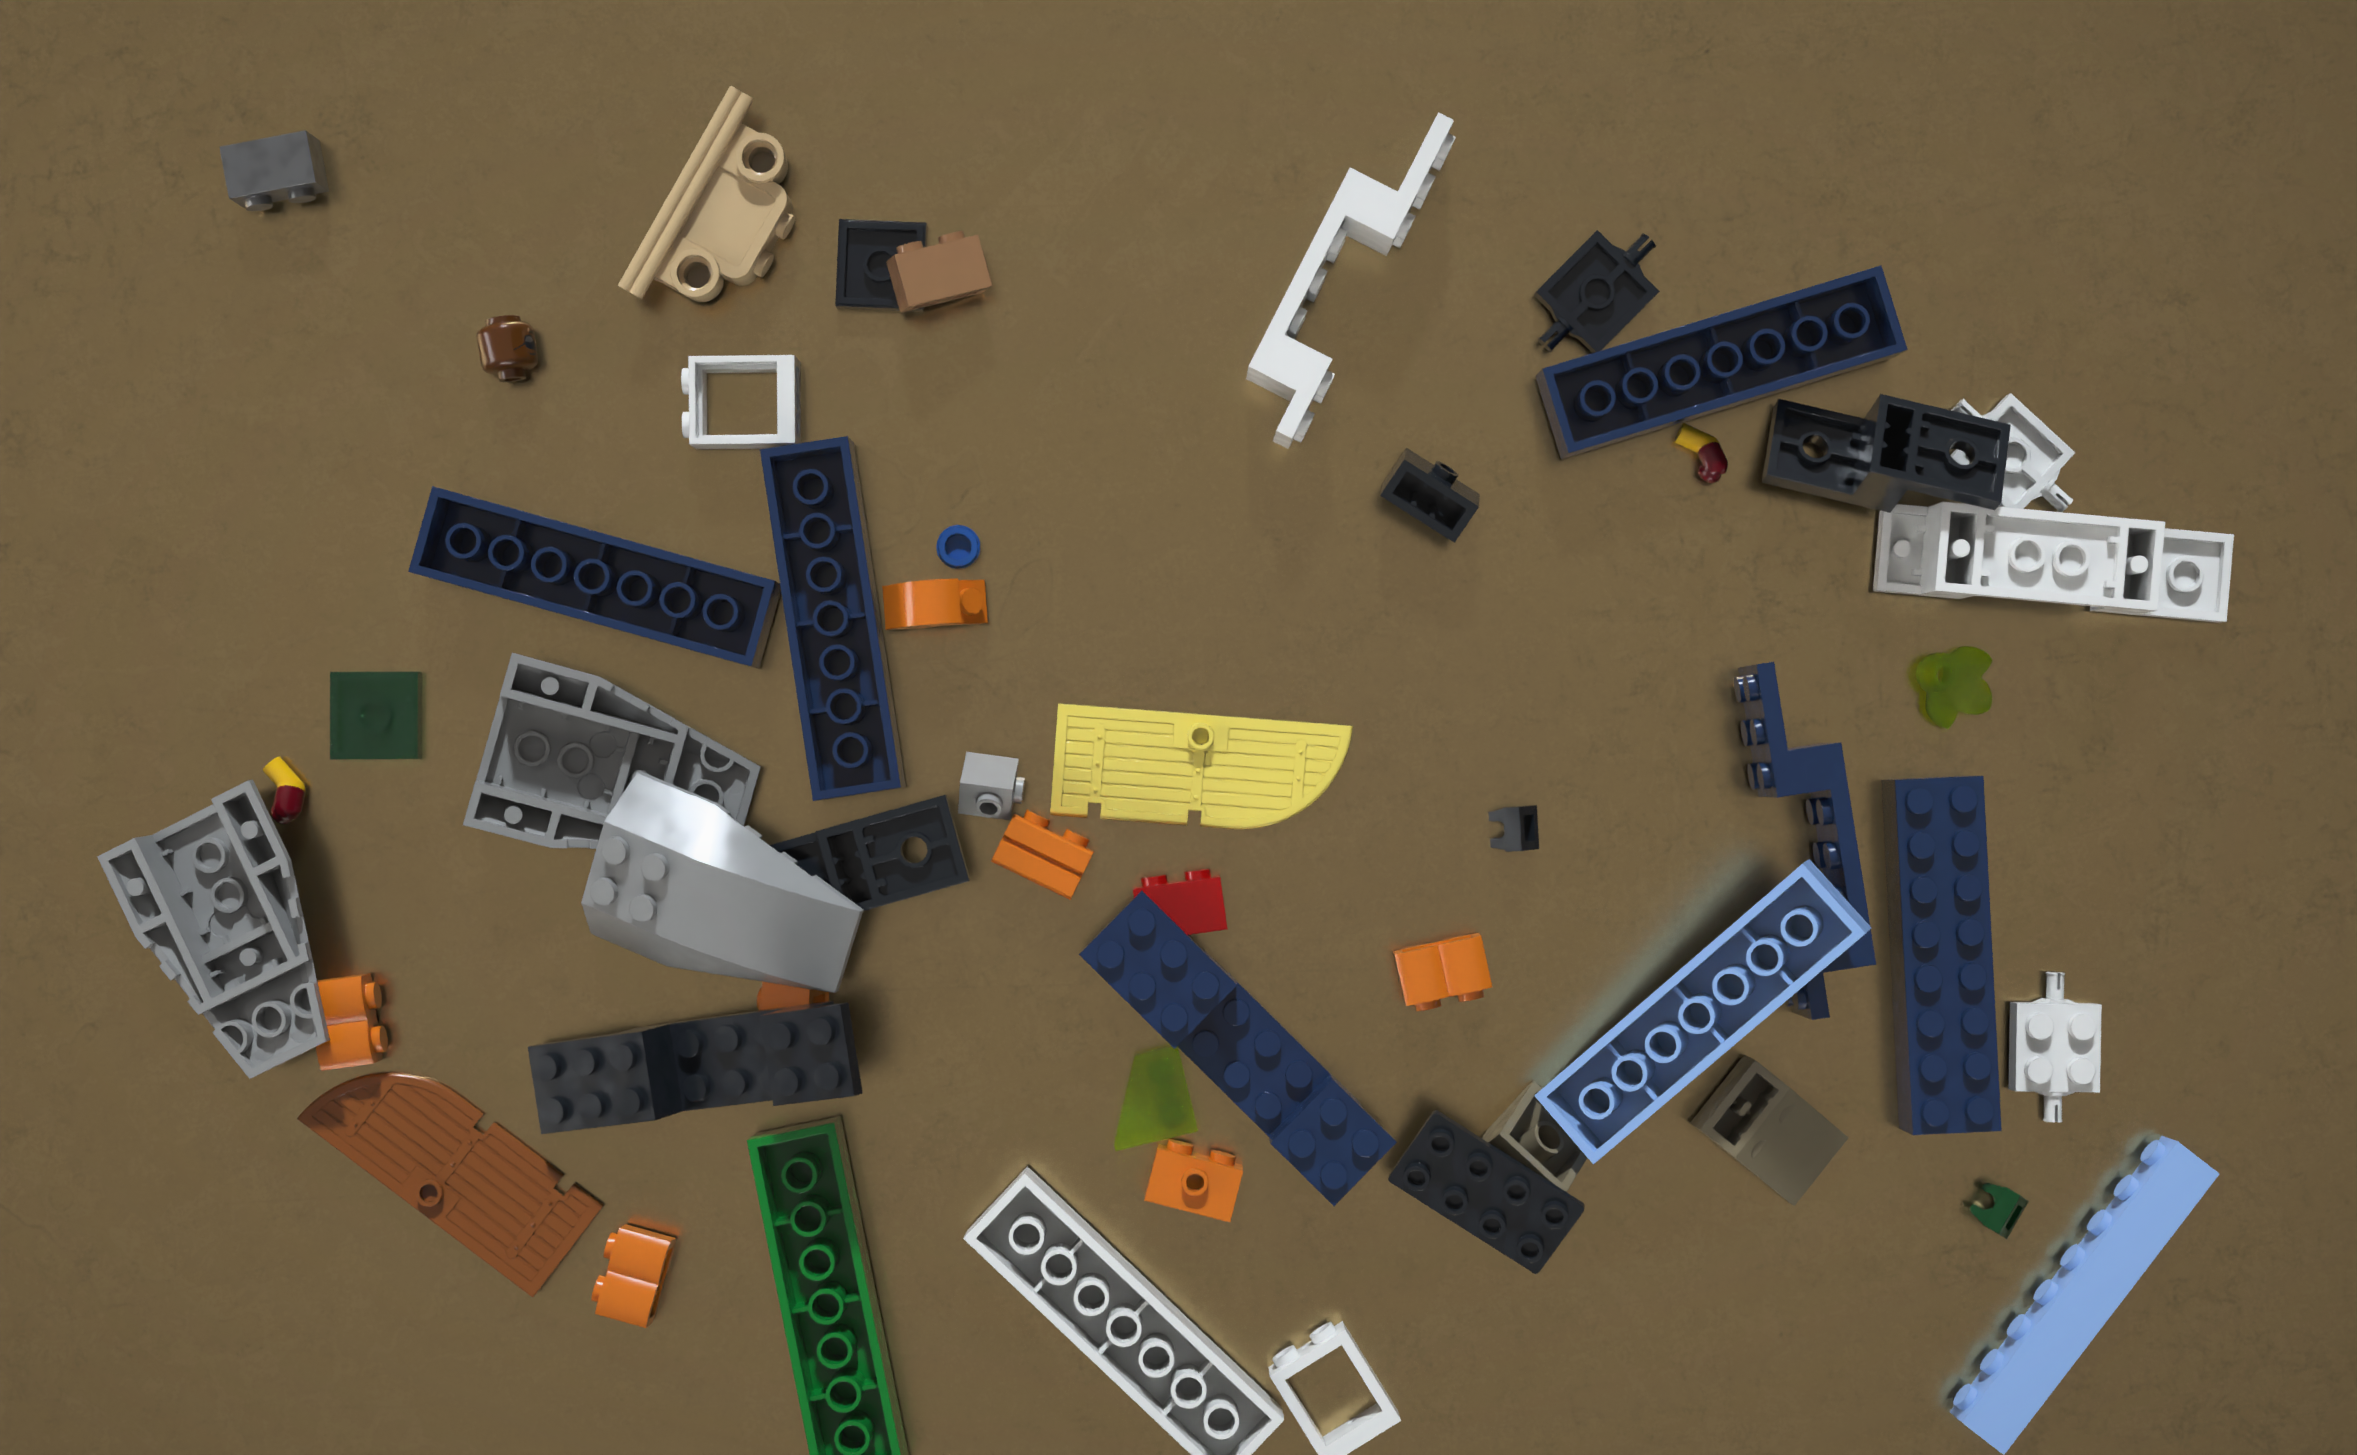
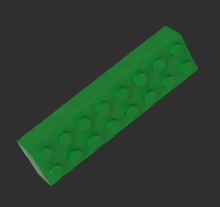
(826, 1290)

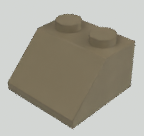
(1536, 1139)

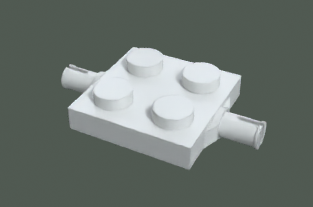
(2032, 455)
(2054, 1047)

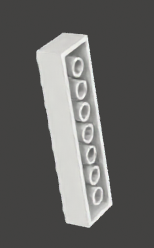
(1122, 1321)

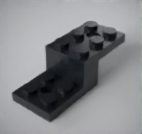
(1887, 453)
(867, 858)

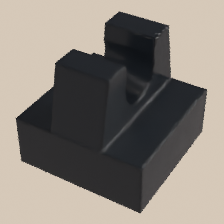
(1519, 828)

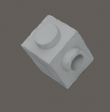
(990, 786)

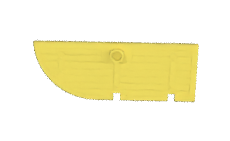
(1167, 763)

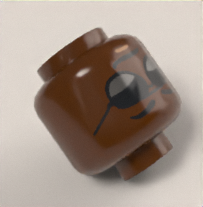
(507, 348)

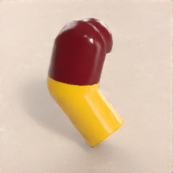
(1708, 449)
(289, 792)

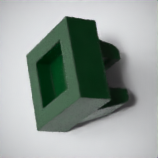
(2004, 1213)

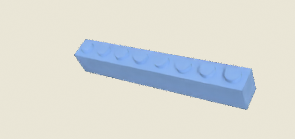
(2083, 1292)

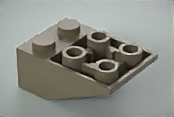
(1769, 1129)

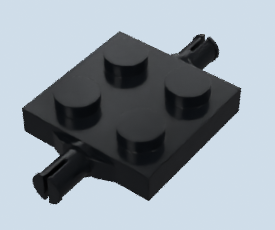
(1596, 292)

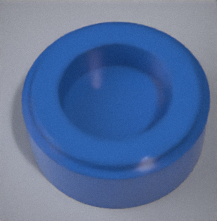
(958, 547)

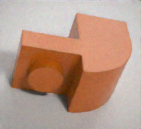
(934, 603)

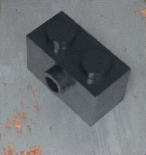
(1430, 494)

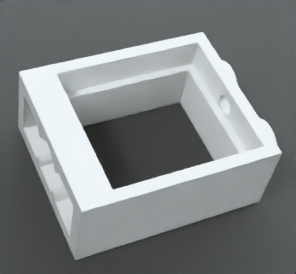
(788, 400)
(1359, 1428)

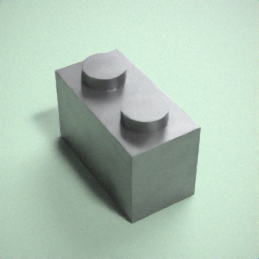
(274, 170)

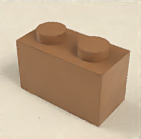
(939, 271)

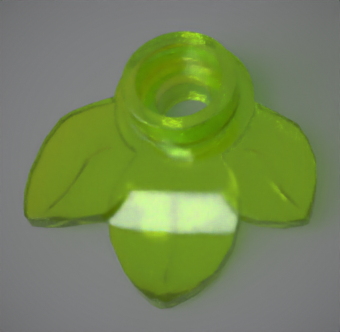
(1960, 687)

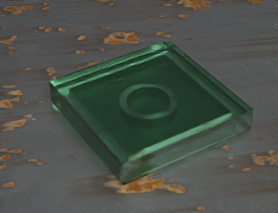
(375, 715)

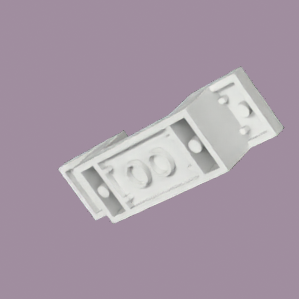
(1370, 216)
(2054, 559)

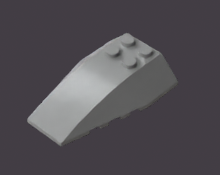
(571, 747)
(712, 895)
(227, 925)

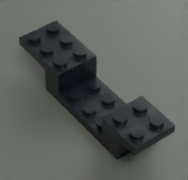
(696, 1065)

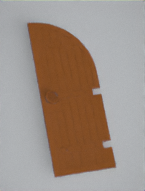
(469, 1183)

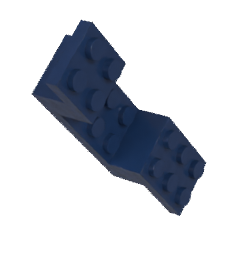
(1801, 770)
(1238, 1047)

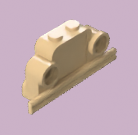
(719, 212)

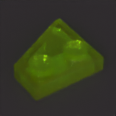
(1155, 1100)

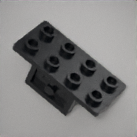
(1486, 1192)

